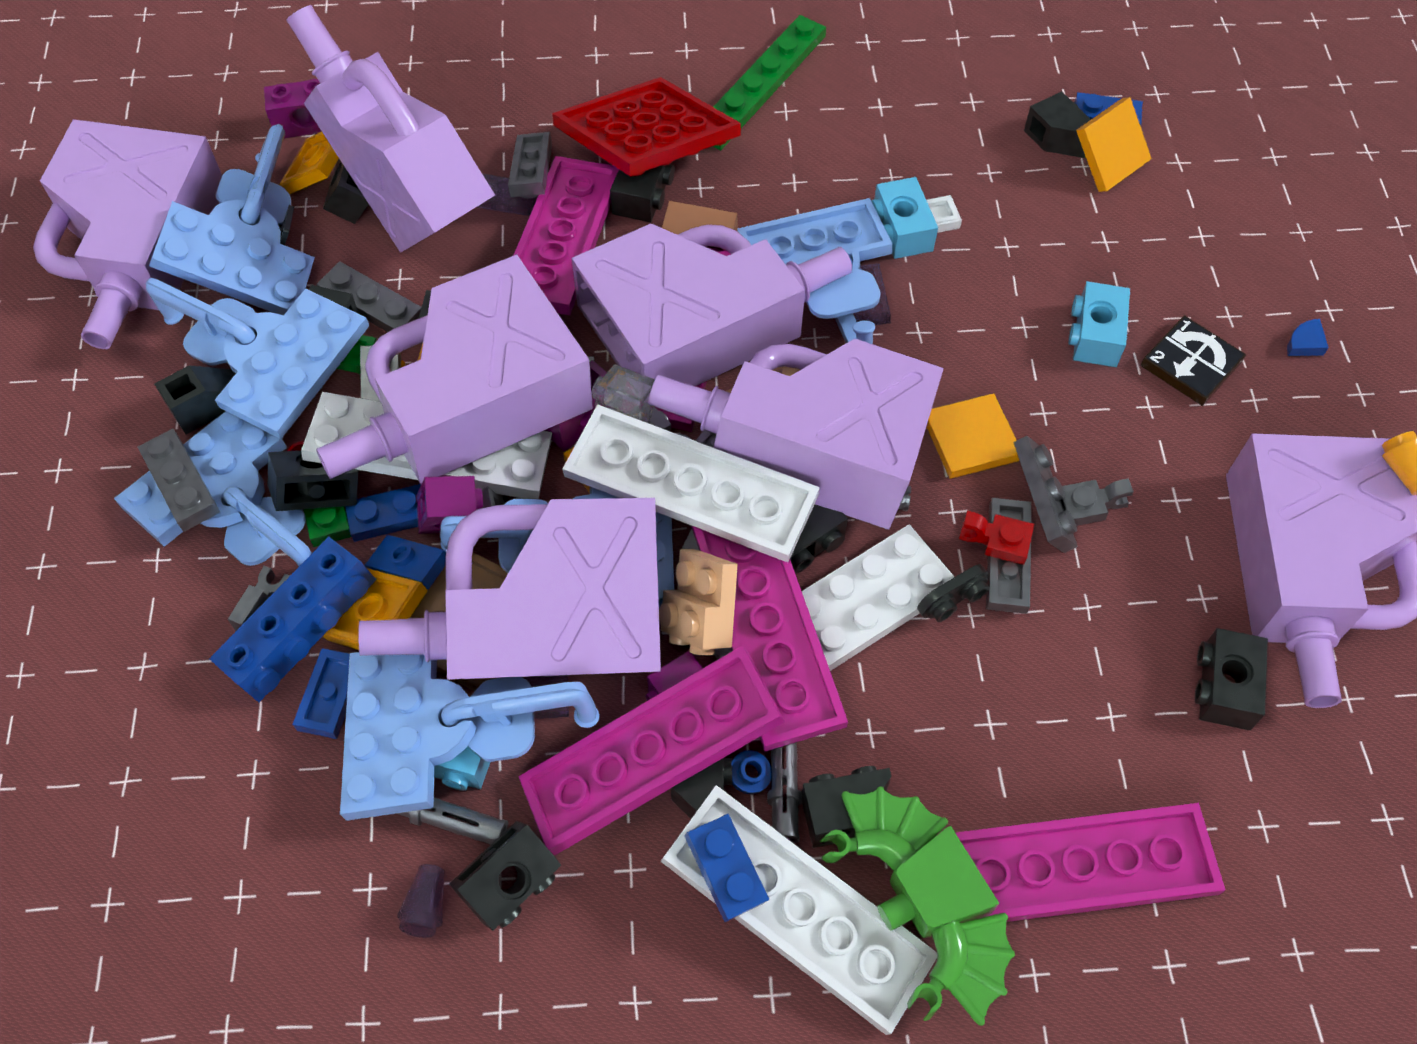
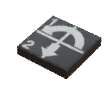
(1193, 360)

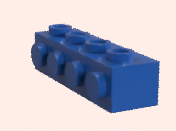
(293, 619)

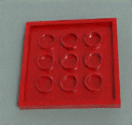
(646, 126)

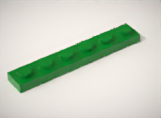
(770, 70)

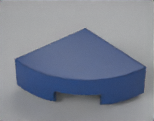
(1308, 340)

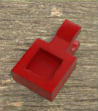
(1004, 537)

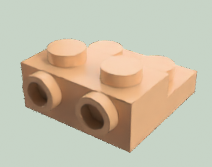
(703, 604)

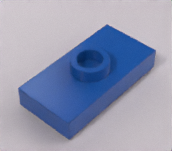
(408, 560)

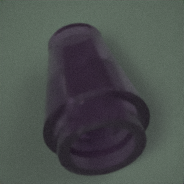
(423, 905)

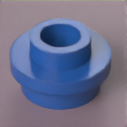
(742, 781)

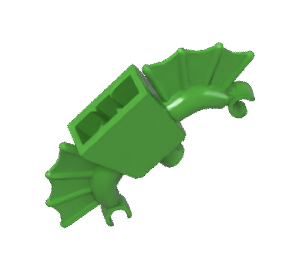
(937, 891)

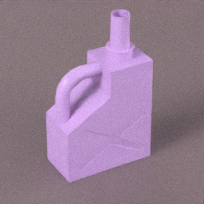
(389, 142)
(114, 195)
(690, 311)
(487, 376)
(837, 423)
(1308, 532)
(569, 606)

